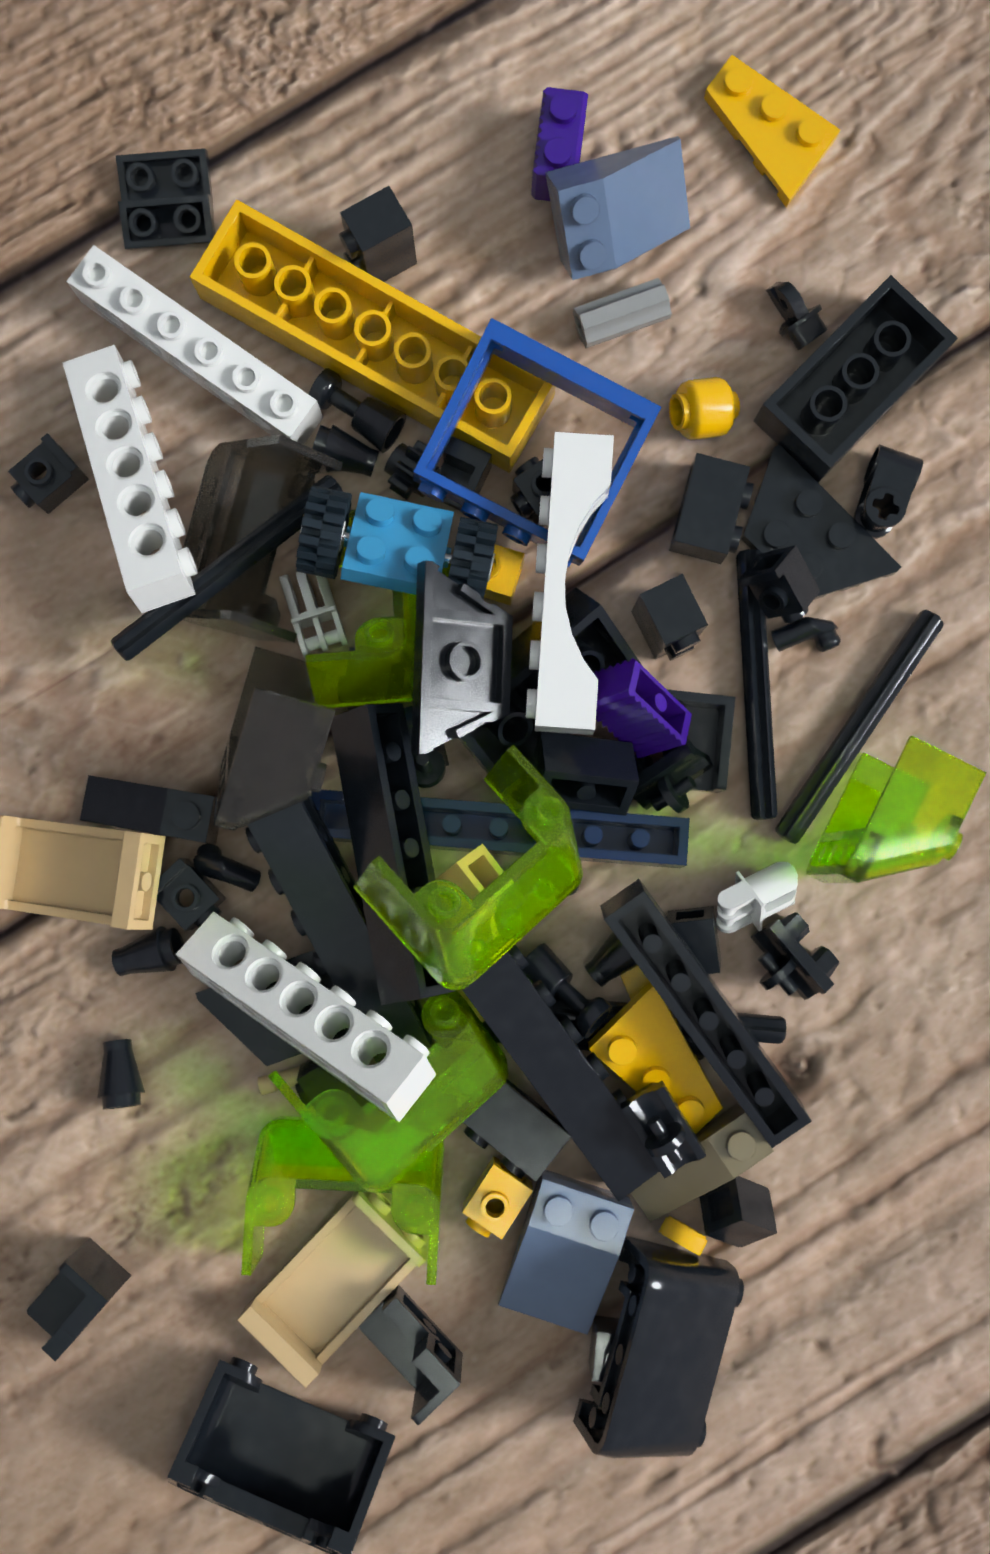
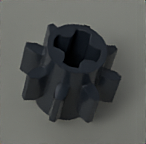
(401, 467)

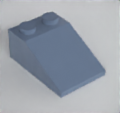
(618, 206)
(566, 1251)

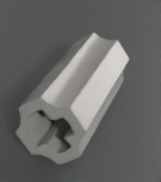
(622, 313)

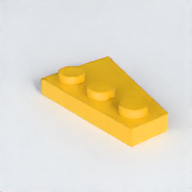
(771, 124)
(648, 1047)

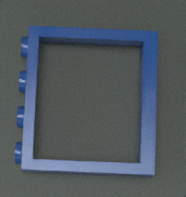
(563, 374)

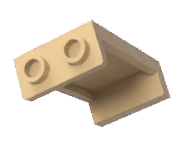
(80, 872)
(333, 1284)

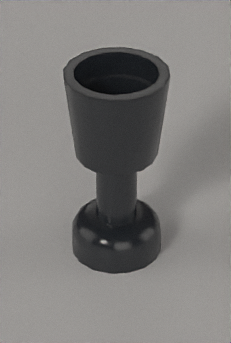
(370, 418)
(557, 979)

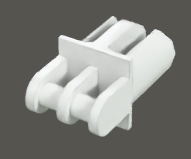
(314, 615)
(756, 897)

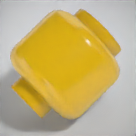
(704, 408)

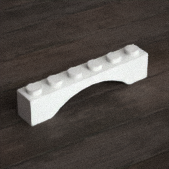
(579, 485)

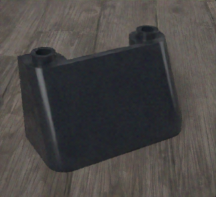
(662, 1354)
(281, 1460)

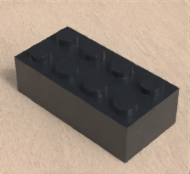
(854, 378)
(600, 647)

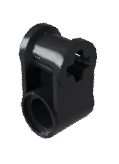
(888, 486)

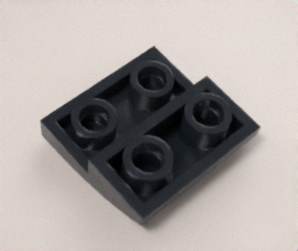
(165, 198)

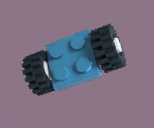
(389, 541)

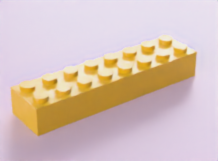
(365, 331)

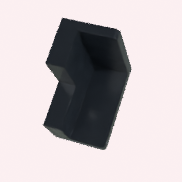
(710, 733)
(76, 1295)
(415, 1350)

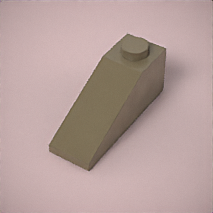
(730, 1147)

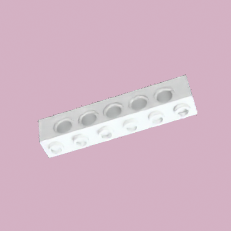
(194, 347)
(129, 479)
(389, 1085)

